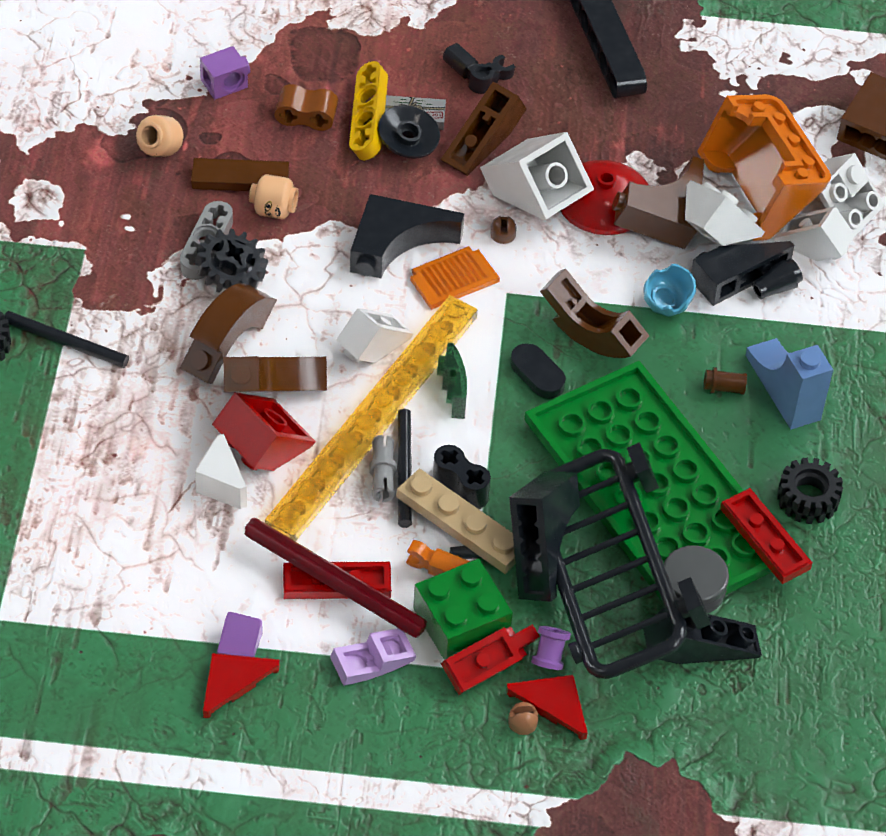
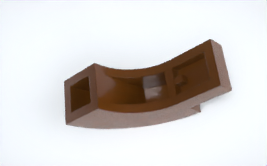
(590, 324)

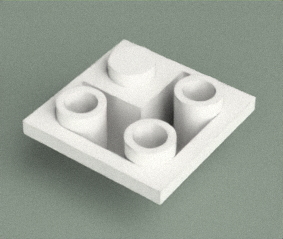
(851, 192)
(718, 216)

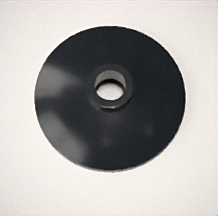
(409, 131)

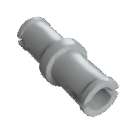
(383, 468)

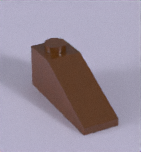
(485, 129)

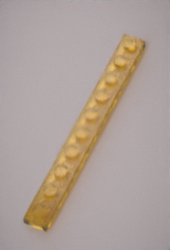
(370, 419)

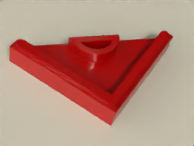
(233, 677)
(554, 699)

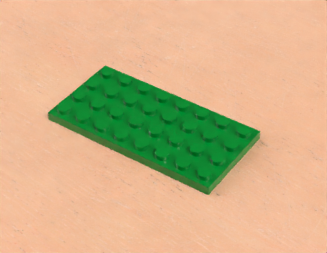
(691, 479)

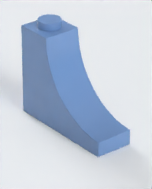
(794, 380)

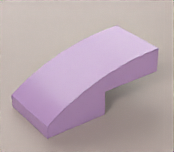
(379, 655)

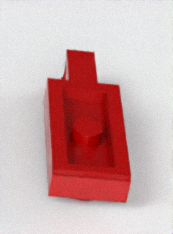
(488, 657)

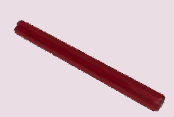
(335, 577)

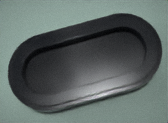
(538, 370)

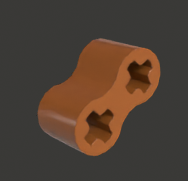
(306, 107)

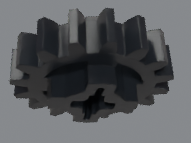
(231, 260)

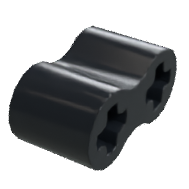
(461, 476)

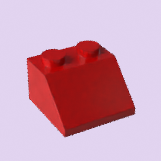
(261, 431)

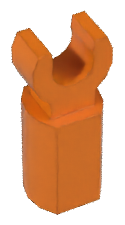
(435, 561)

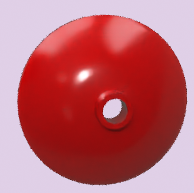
(594, 210)

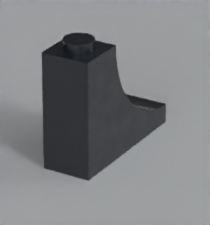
(395, 227)
(538, 525)

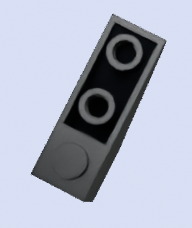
(716, 642)

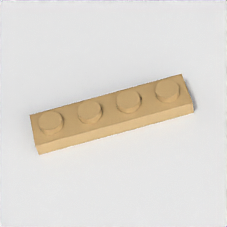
(459, 519)

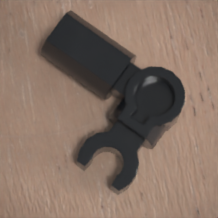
(479, 75)

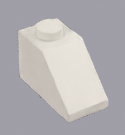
(818, 234)
(372, 335)

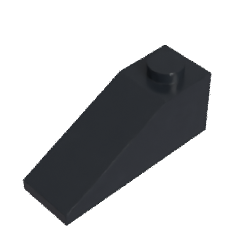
(735, 267)

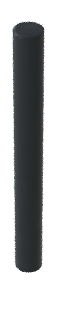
(67, 339)
(404, 463)

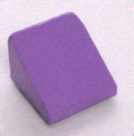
(240, 635)

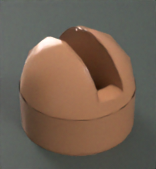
(525, 721)

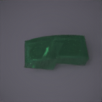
(454, 380)

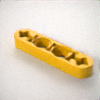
(362, 111)

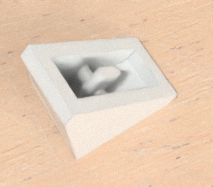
(220, 476)

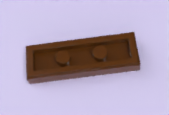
(233, 173)

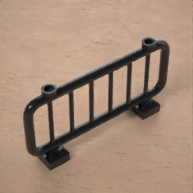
(676, 608)

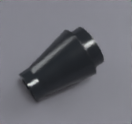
(778, 279)

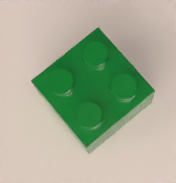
(461, 607)

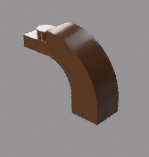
(221, 325)

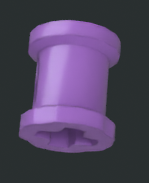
(550, 647)

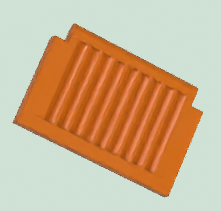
(453, 275)

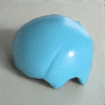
(670, 290)

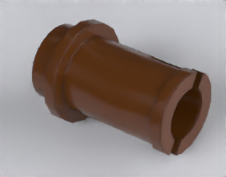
(724, 381)

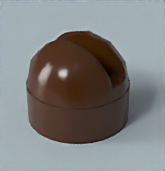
(503, 237)

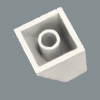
(539, 175)

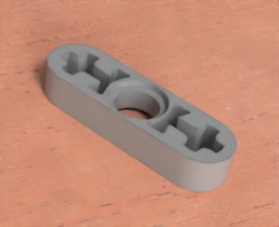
(202, 228)

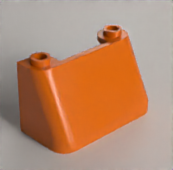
(767, 156)

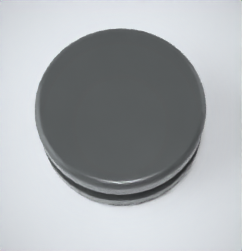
(706, 570)

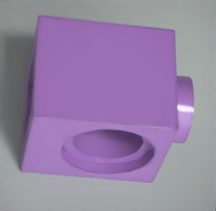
(224, 72)

